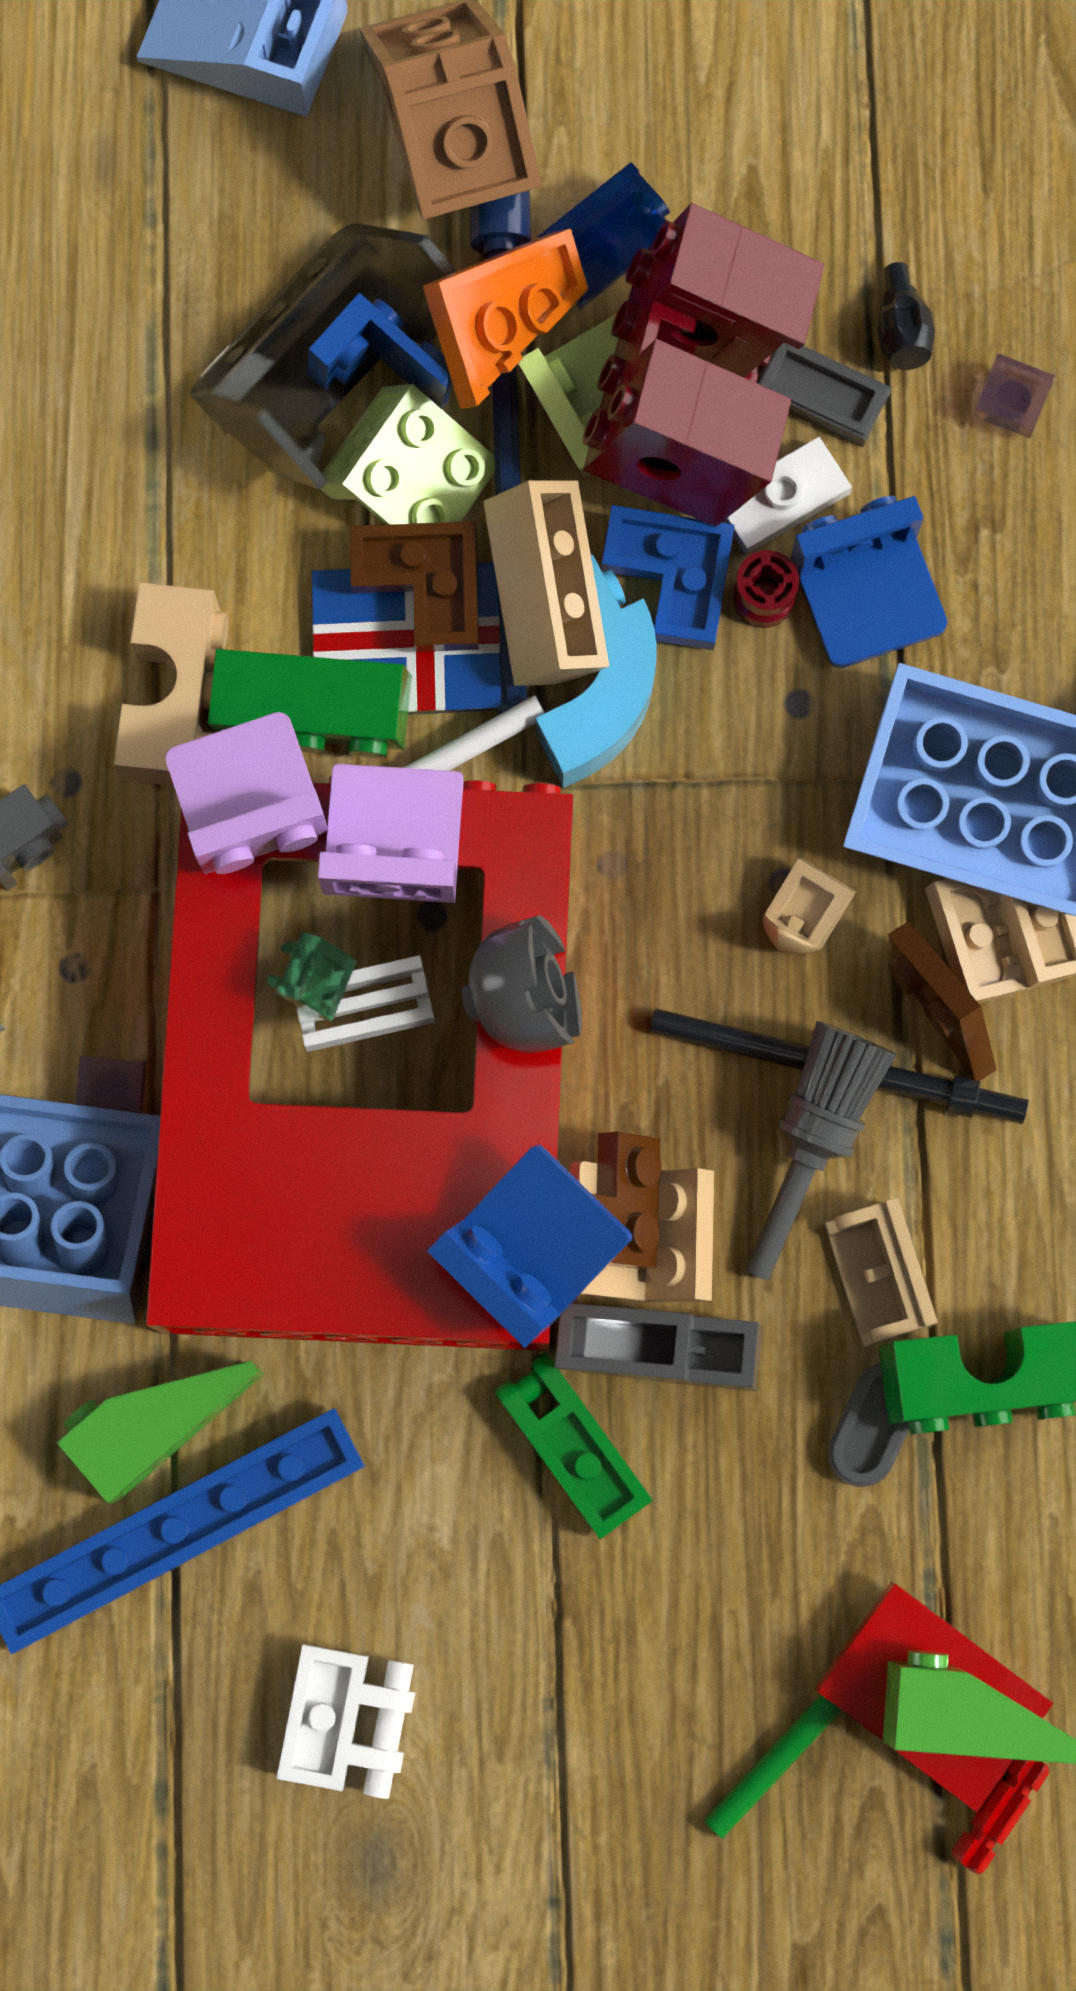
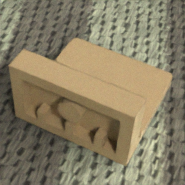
(683, 1246)

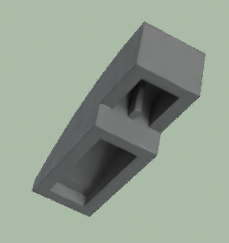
(659, 1346)

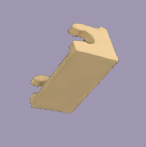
(880, 1272)

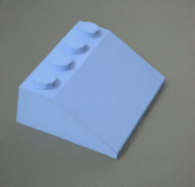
(972, 789)

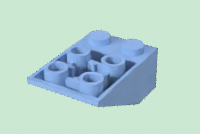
(247, 46)

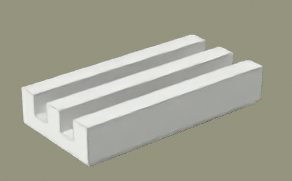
(376, 1026)

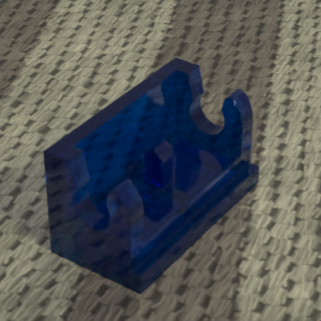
(612, 227)

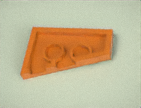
(500, 307)

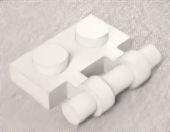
(325, 1716)

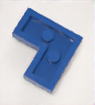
(688, 560)

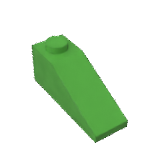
(138, 1431)
(954, 1713)

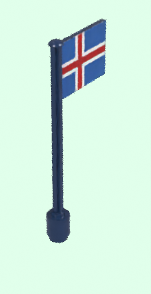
(382, 624)

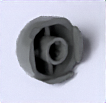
(521, 989)

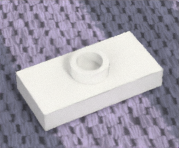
(799, 489)

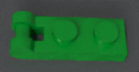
(574, 1448)

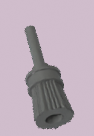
(820, 1124)

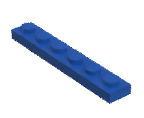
(176, 1530)

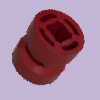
(765, 603)

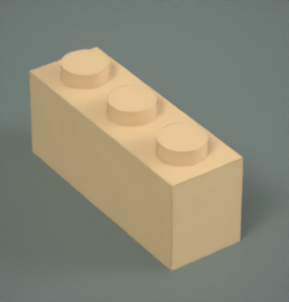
(546, 583)

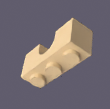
(181, 631)

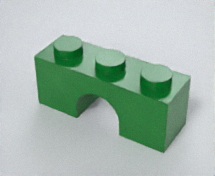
(930, 1384)

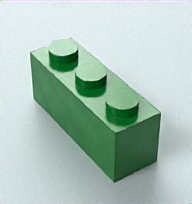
(323, 697)

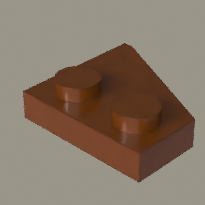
(944, 999)

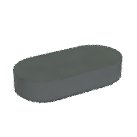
(863, 1441)

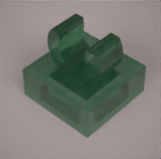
(314, 975)

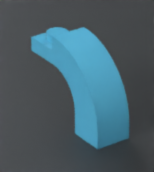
(605, 718)

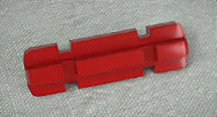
(999, 1814)

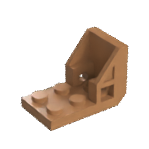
(454, 106)

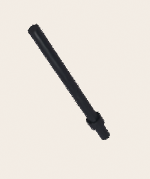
(959, 1096)

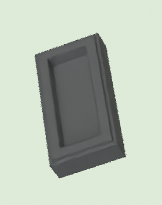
(826, 391)

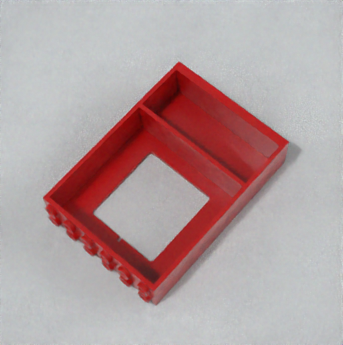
(322, 1212)

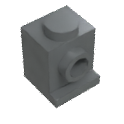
(27, 832)

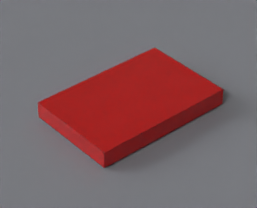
(859, 1682)

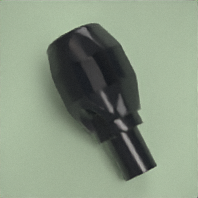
(904, 321)

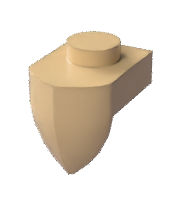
(805, 909)

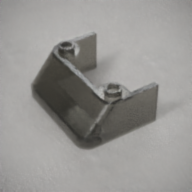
(261, 378)

